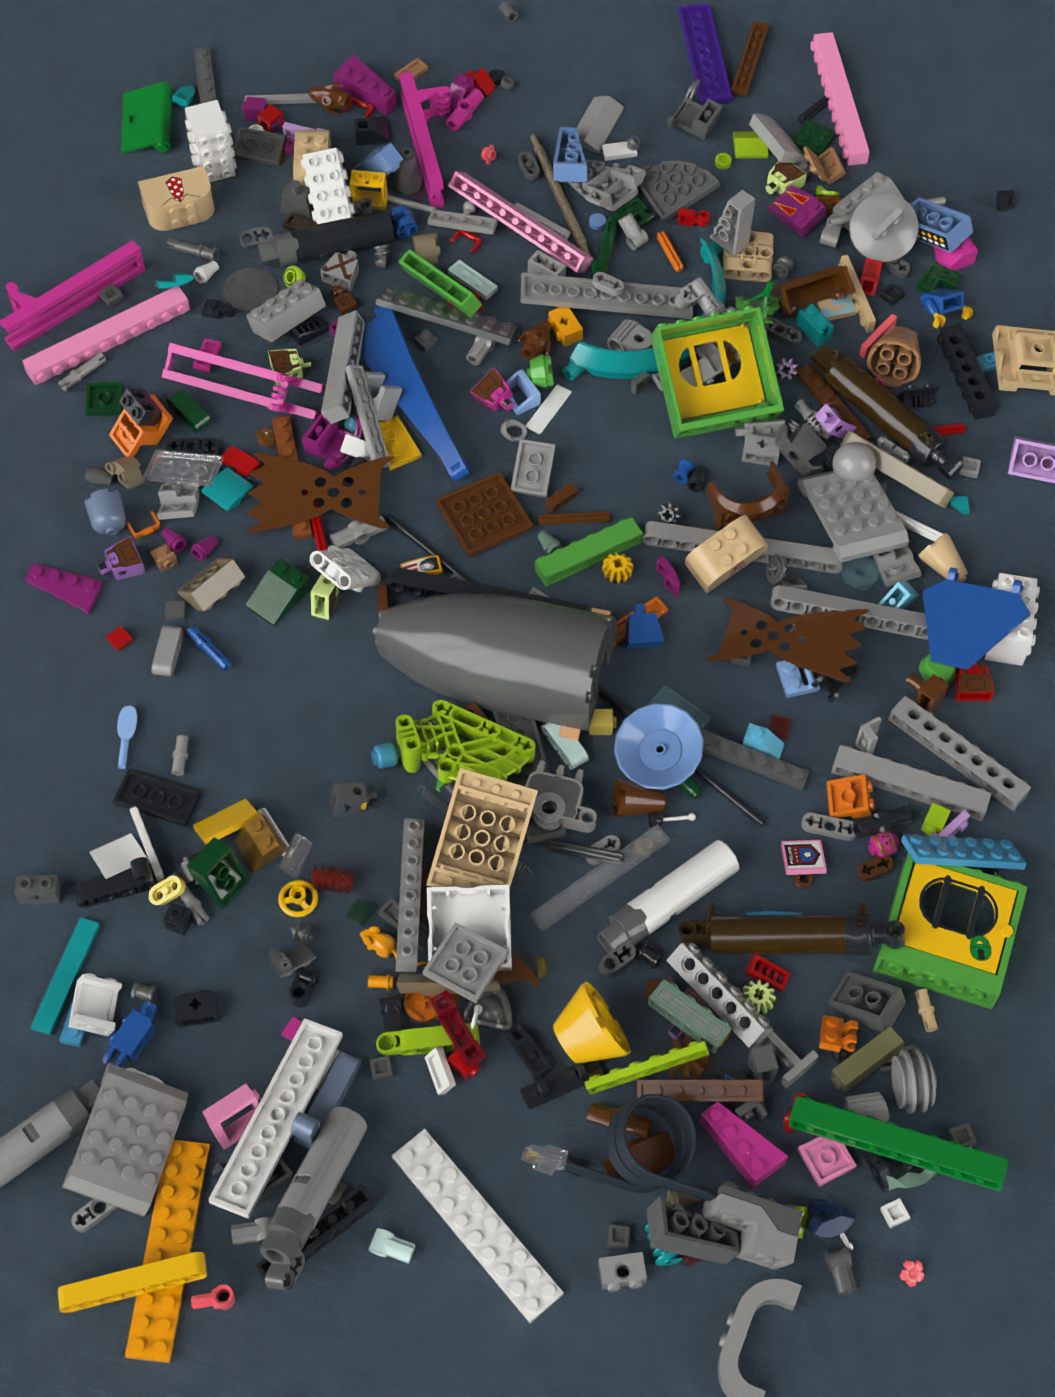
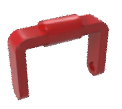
(363, 104)
(469, 235)

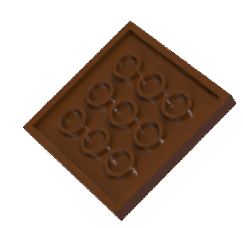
(484, 514)

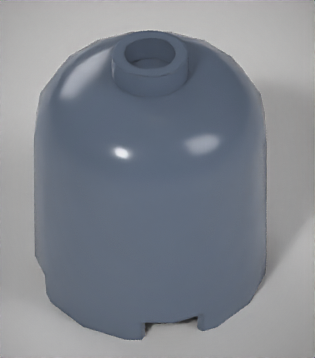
(106, 511)

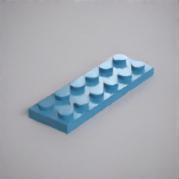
(963, 852)

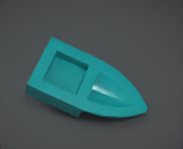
(184, 95)

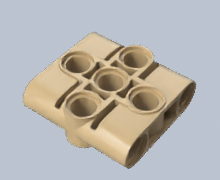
(753, 262)

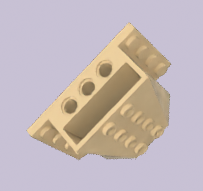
(482, 832)

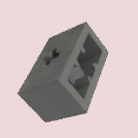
(37, 889)
(762, 1063)

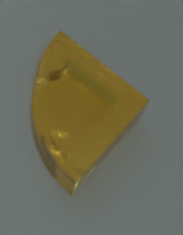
(541, 967)

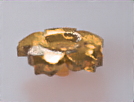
(265, 437)

